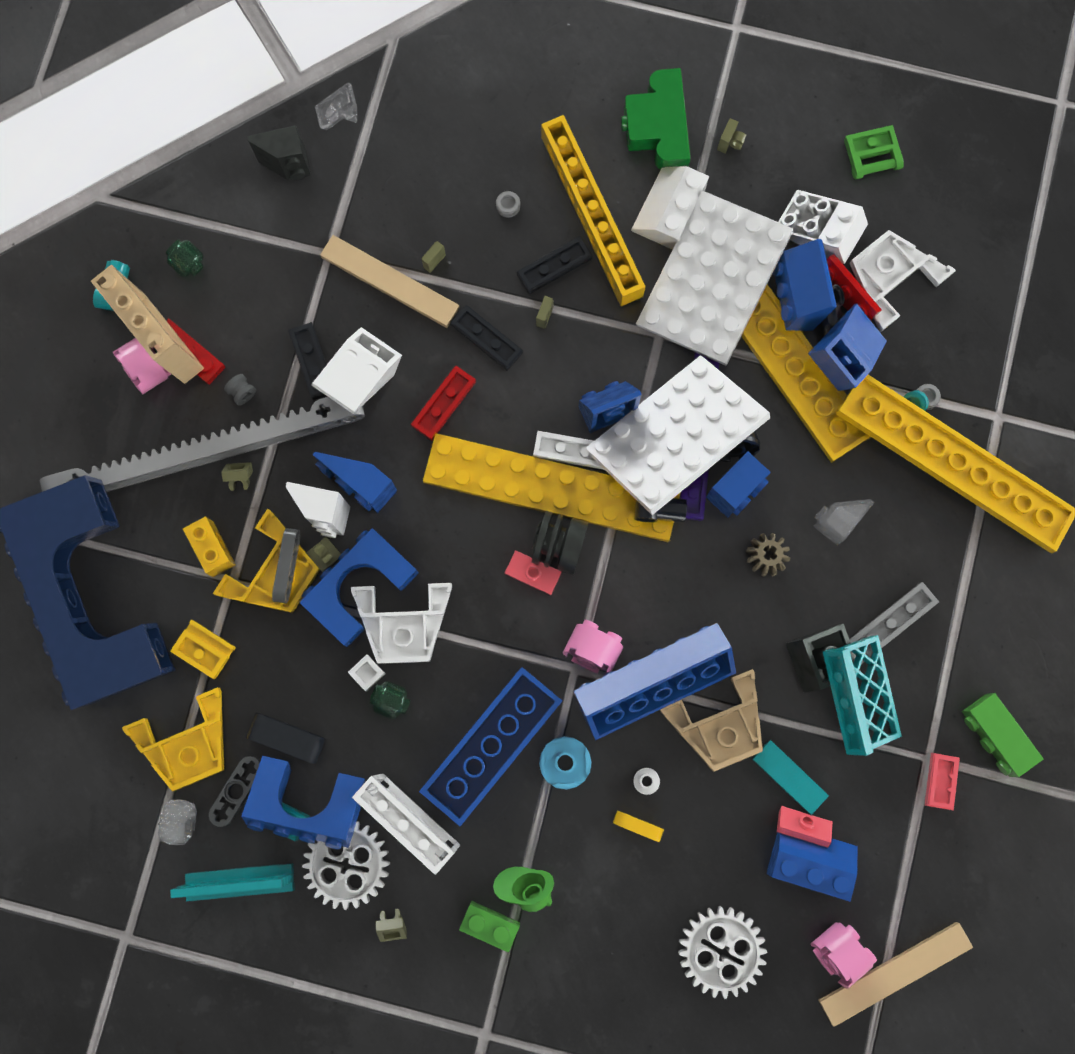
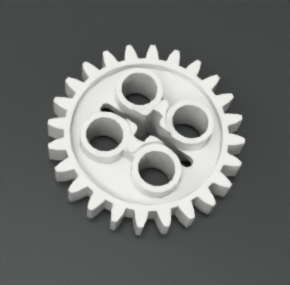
(340, 889)
(711, 973)

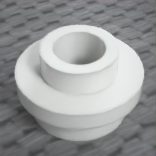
(640, 774)

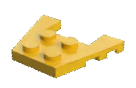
(262, 585)
(189, 754)

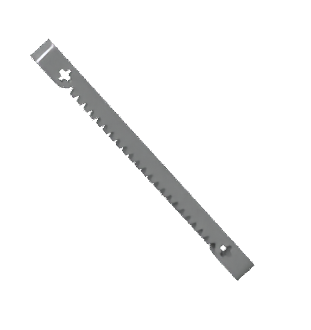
(212, 450)

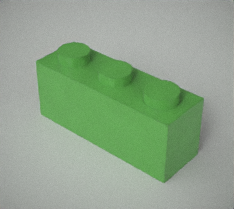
(1001, 735)

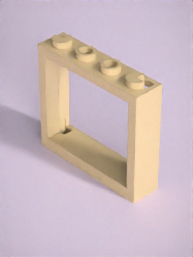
(147, 324)

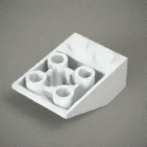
(827, 219)
(357, 370)

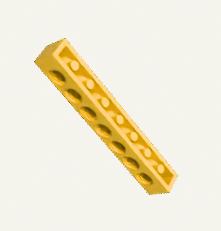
(592, 210)

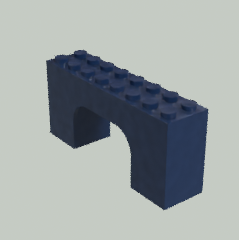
(40, 541)

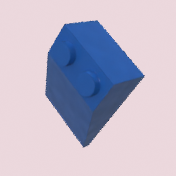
(609, 405)

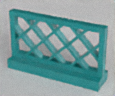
(849, 697)
(236, 882)

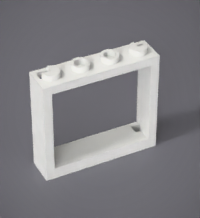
(406, 822)

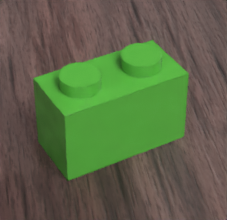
(490, 926)

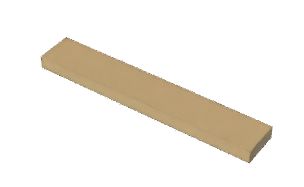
(389, 281)
(896, 973)

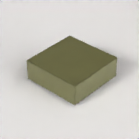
(433, 256)
(544, 312)

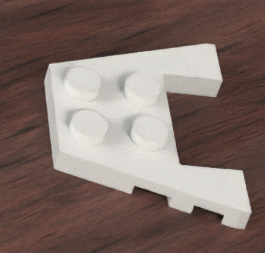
(888, 264)
(402, 635)

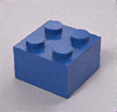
(735, 487)

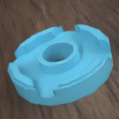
(549, 763)

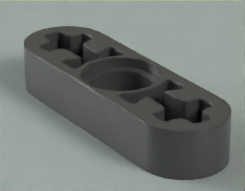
(286, 565)
(232, 812)

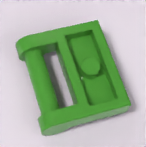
(872, 144)

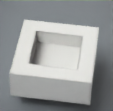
(366, 672)

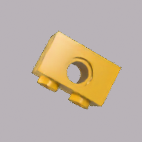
(209, 546)

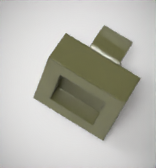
(731, 137)
(237, 472)
(324, 554)
(391, 928)

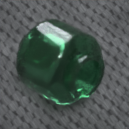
(185, 258)
(389, 700)

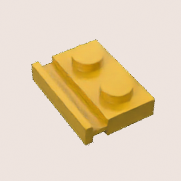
(203, 649)

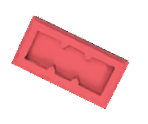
(533, 574)
(942, 781)
(804, 826)

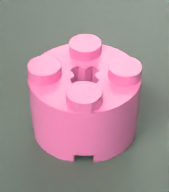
(140, 366)
(593, 648)
(843, 954)

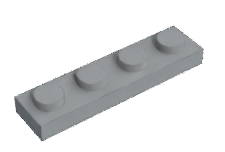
(898, 616)

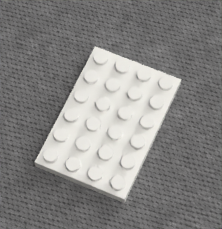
(714, 277)
(677, 434)

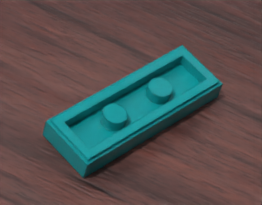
(790, 777)

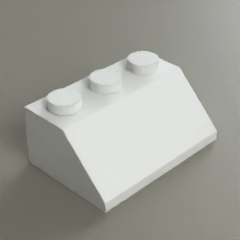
(670, 204)
(322, 508)

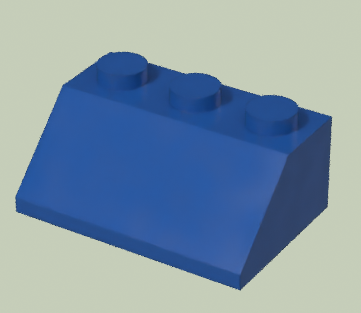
(804, 286)
(814, 866)

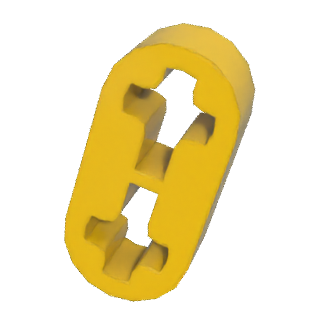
(638, 826)

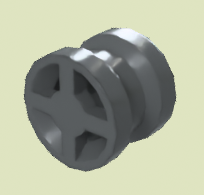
(240, 389)

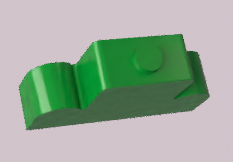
(659, 120)

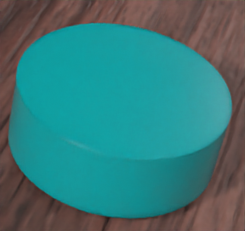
(918, 398)

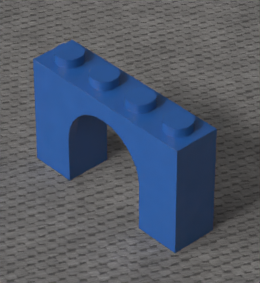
(324, 599)
(332, 825)

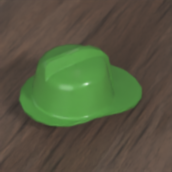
(525, 887)

